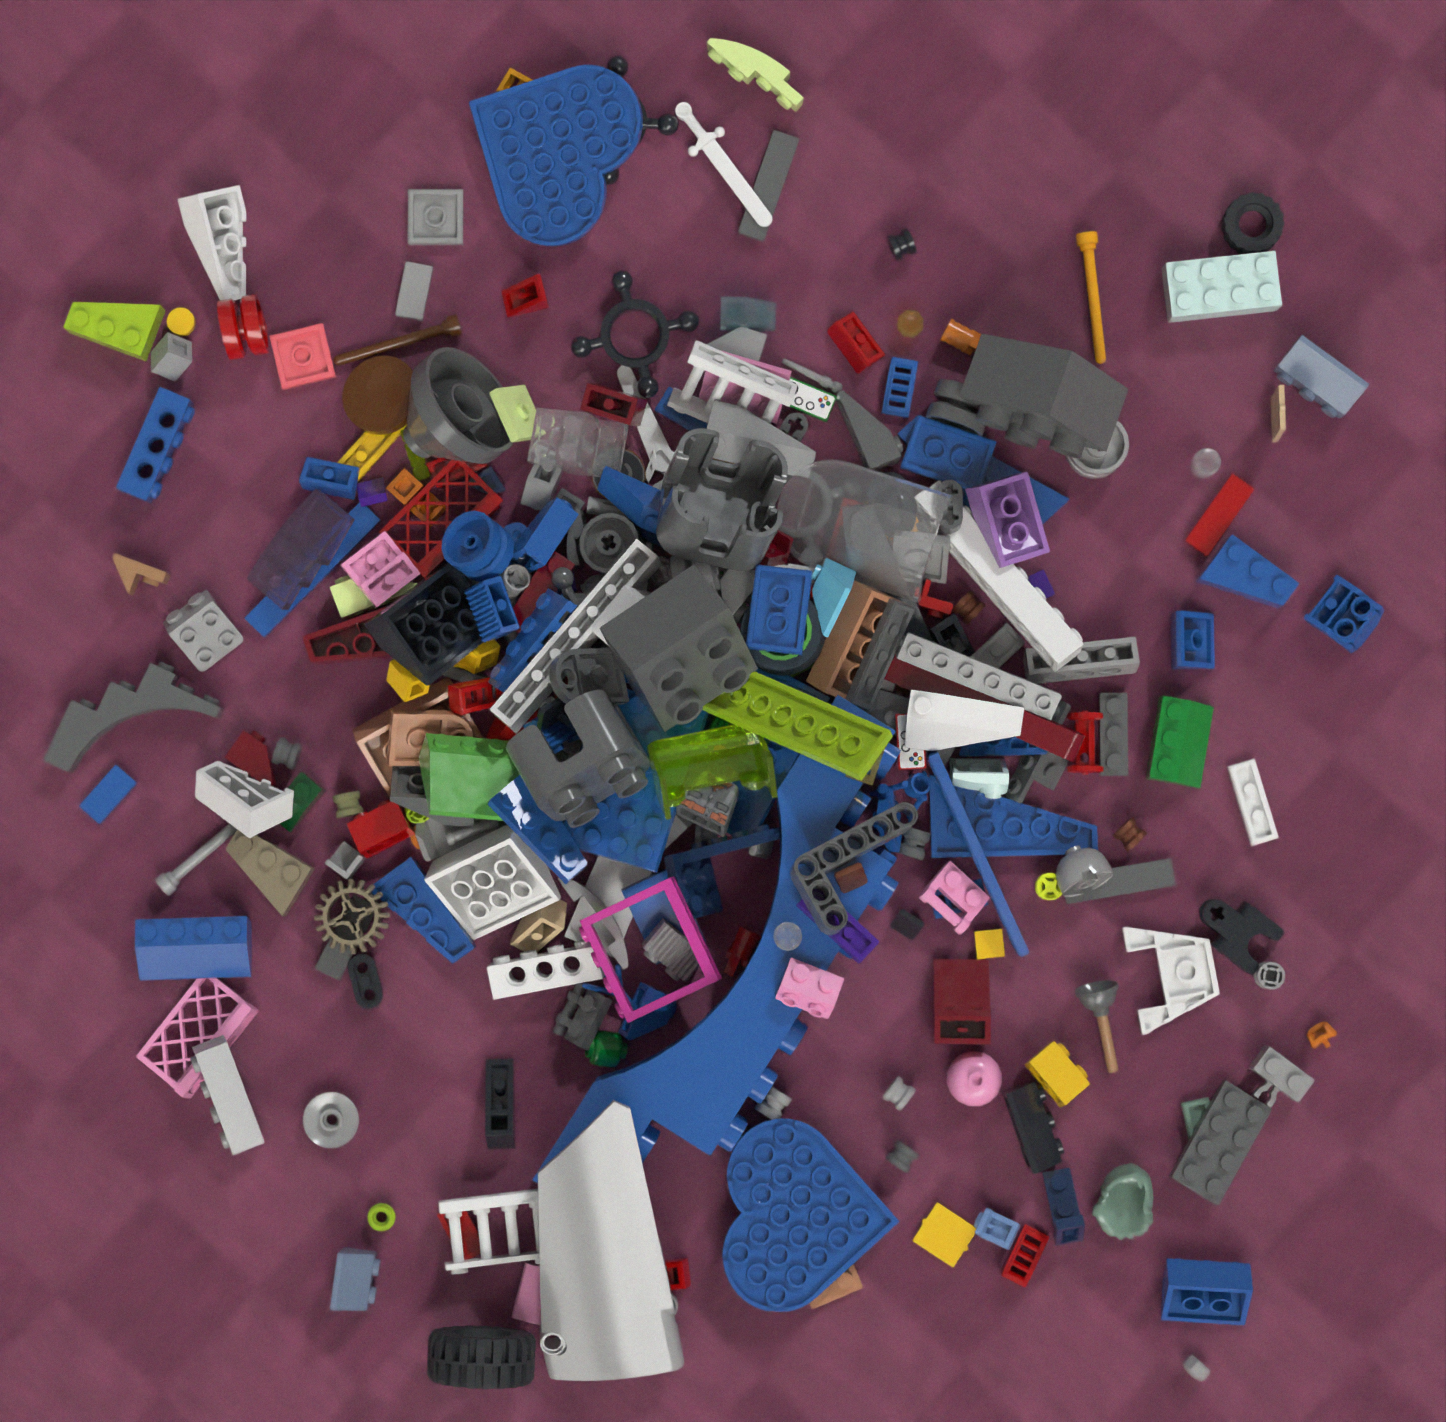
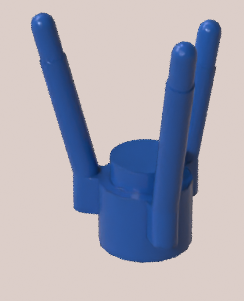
(915, 786)

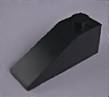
(500, 1104)

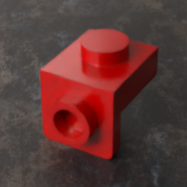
(935, 607)

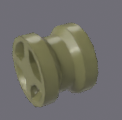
(347, 804)

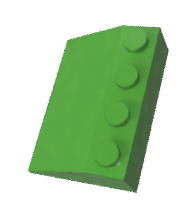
(464, 774)

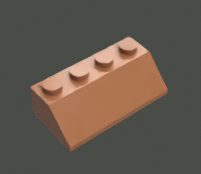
(848, 640)

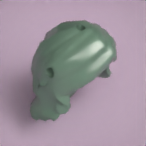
(1125, 1202)

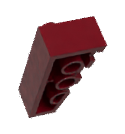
(344, 642)

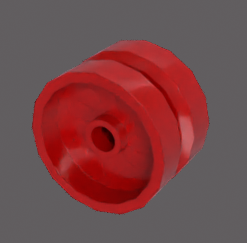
(243, 327)

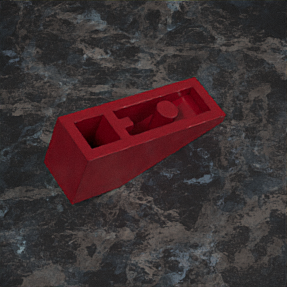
(538, 585)

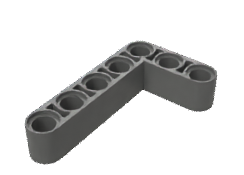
(844, 854)

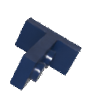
(1063, 1206)

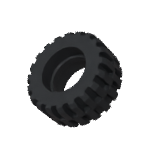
(481, 1357)

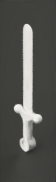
(723, 164)

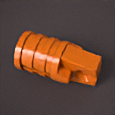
(960, 337)

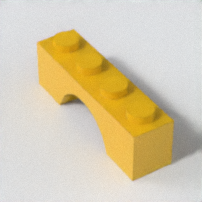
(410, 687)

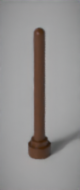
(450, 326)

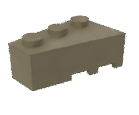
(271, 869)

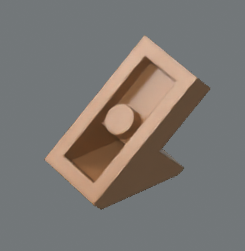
(131, 572)

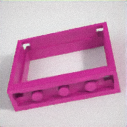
(691, 932)

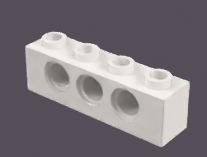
(505, 985)

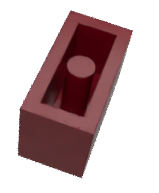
(613, 404)

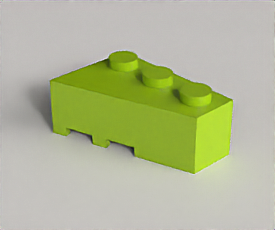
(117, 325)

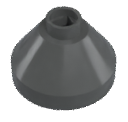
(453, 409)

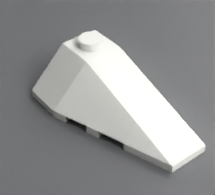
(216, 230)
(953, 721)

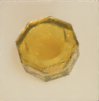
(910, 323)

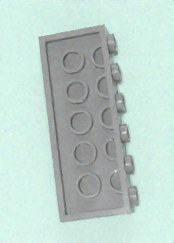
(978, 675)

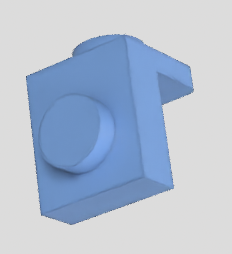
(996, 1228)

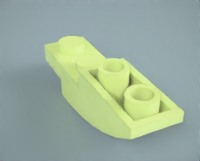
(747, 63)

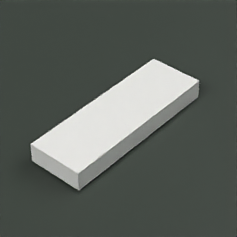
(1252, 802)

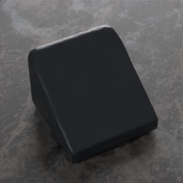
(906, 924)

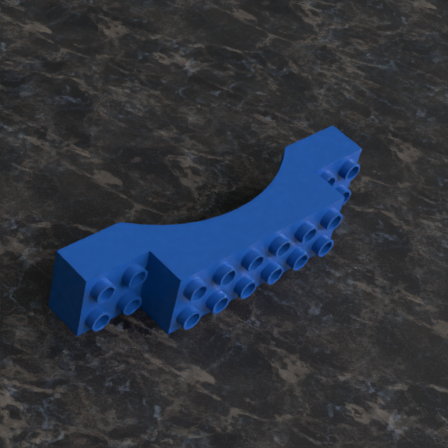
(724, 1058)

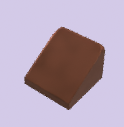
(851, 877)

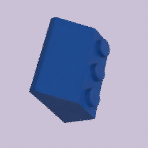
(1206, 1291)

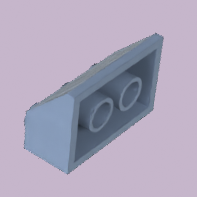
(1320, 377)

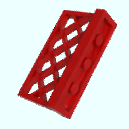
(434, 559)

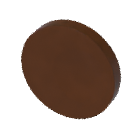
(378, 395)

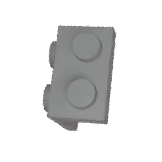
(202, 631)

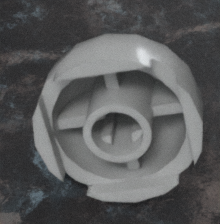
(1081, 870)

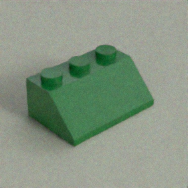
(1179, 742)

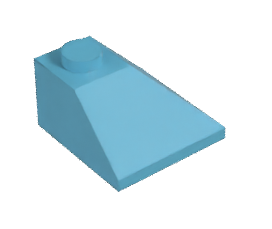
(830, 591)

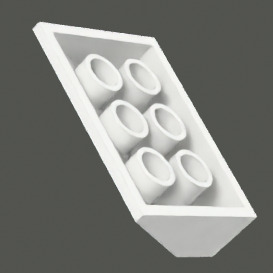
(492, 882)

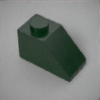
(306, 795)

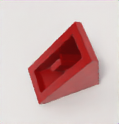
(525, 297)

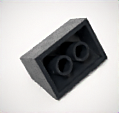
(1033, 1126)

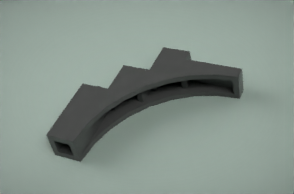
(85, 725)

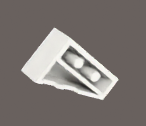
(242, 800)

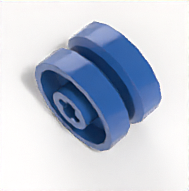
(477, 546)

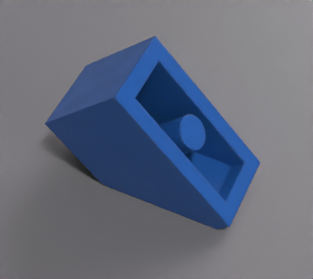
(644, 995)

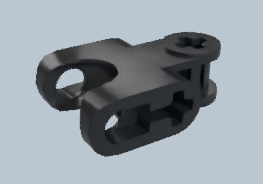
(1236, 929)

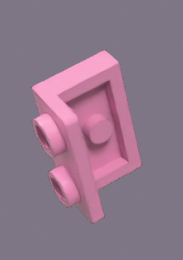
(809, 988)

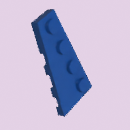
(530, 640)
(541, 833)
(423, 910)

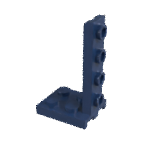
(695, 870)

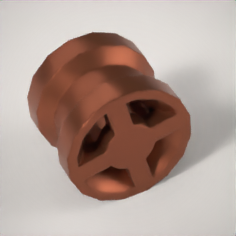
(968, 607)
(1129, 834)

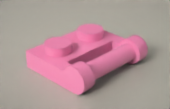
(960, 891)

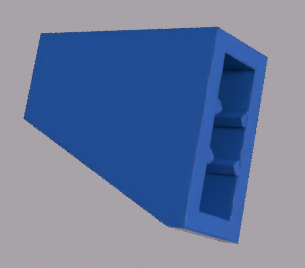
(543, 535)

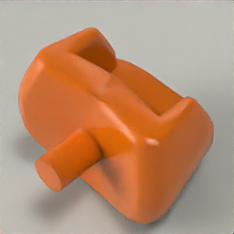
(1320, 1033)

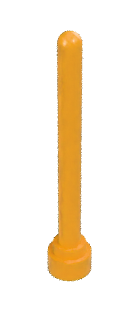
(1087, 243)

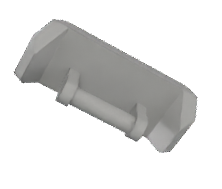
(440, 839)

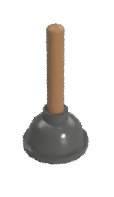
(1099, 997)

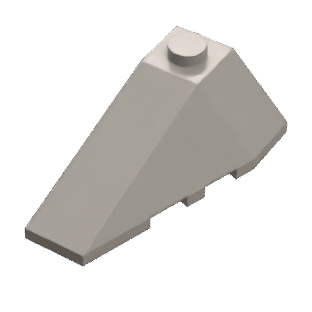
(740, 426)

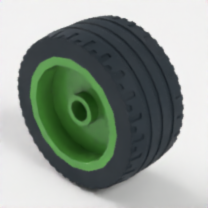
(789, 664)

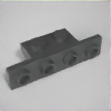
(1043, 768)

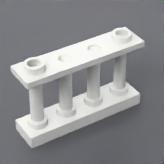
(729, 370)
(481, 1207)

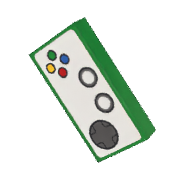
(812, 401)

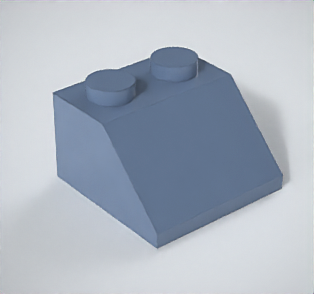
(354, 1279)

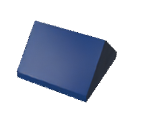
(1192, 640)

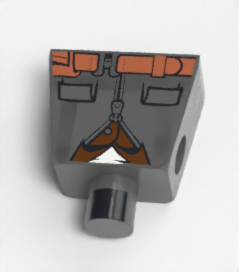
(710, 807)

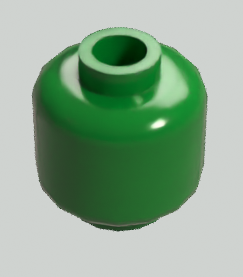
(607, 1049)

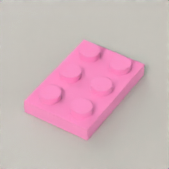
(734, 391)

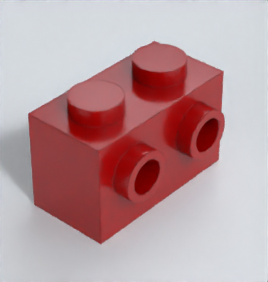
(380, 828)

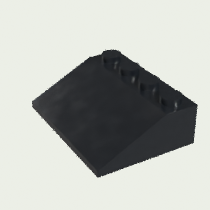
(429, 625)

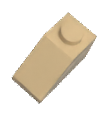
(540, 927)

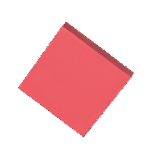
(302, 356)

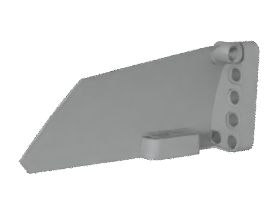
(603, 1260)

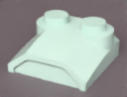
(980, 774)

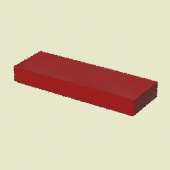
(1219, 515)

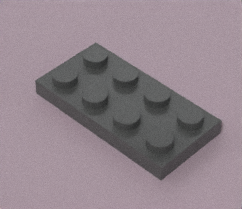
(1220, 1142)

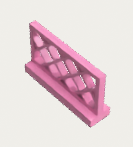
(231, 1029)

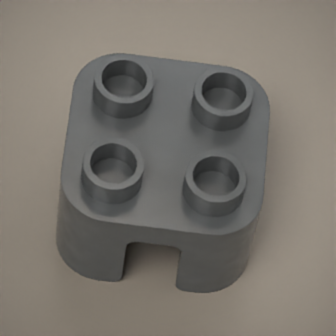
(718, 508)
(607, 763)

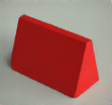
(855, 342)

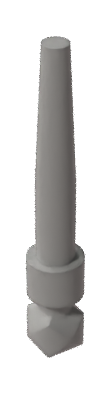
(824, 381)

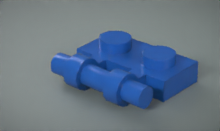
(886, 801)

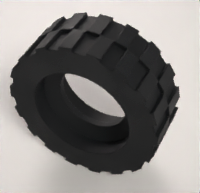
(1258, 203)

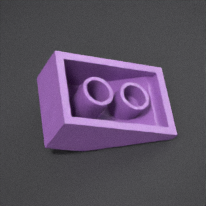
(1009, 518)

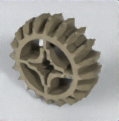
(347, 903)

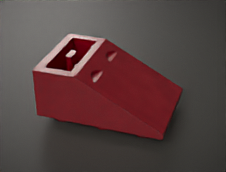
(961, 1001)

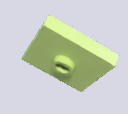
(515, 411)

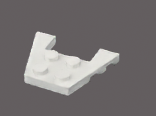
(1184, 971)

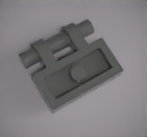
(587, 1019)

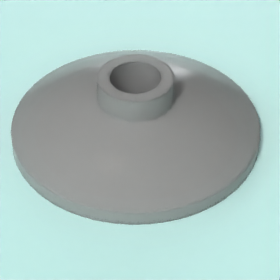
(317, 1125)

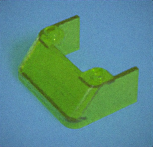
(709, 760)

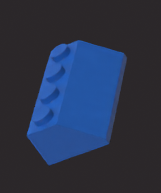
(193, 948)

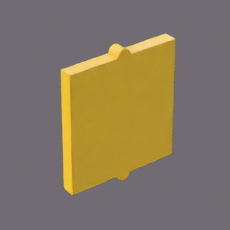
(944, 1234)

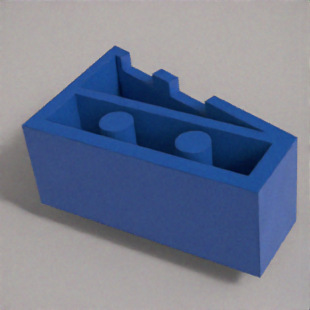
(1247, 573)

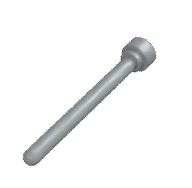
(171, 879)

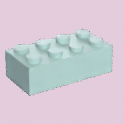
(1221, 286)

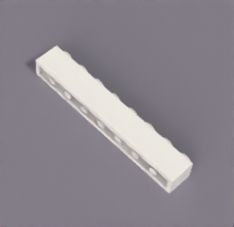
(1013, 594)
(533, 683)

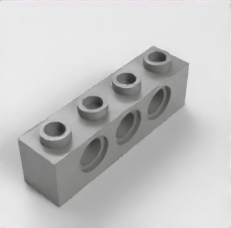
(1095, 660)

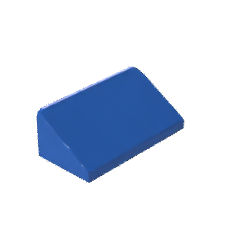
(329, 477)

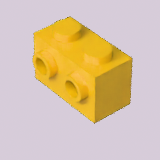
(1058, 1073)

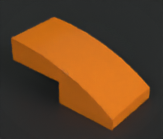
(406, 487)

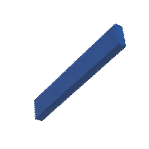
(269, 615)

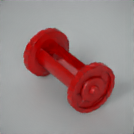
(1085, 725)

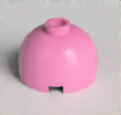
(974, 1078)

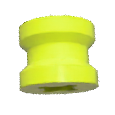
(1051, 889)

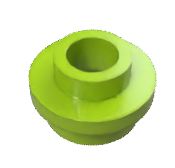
(375, 1223)

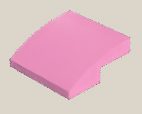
(380, 569)
(527, 1302)

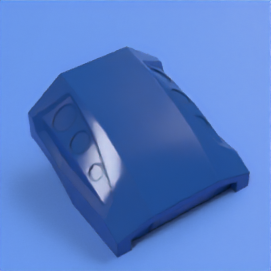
(1345, 614)

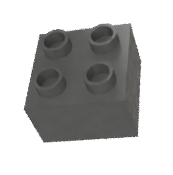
(1042, 395)
(679, 648)

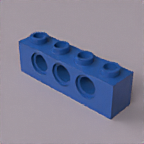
(164, 404)

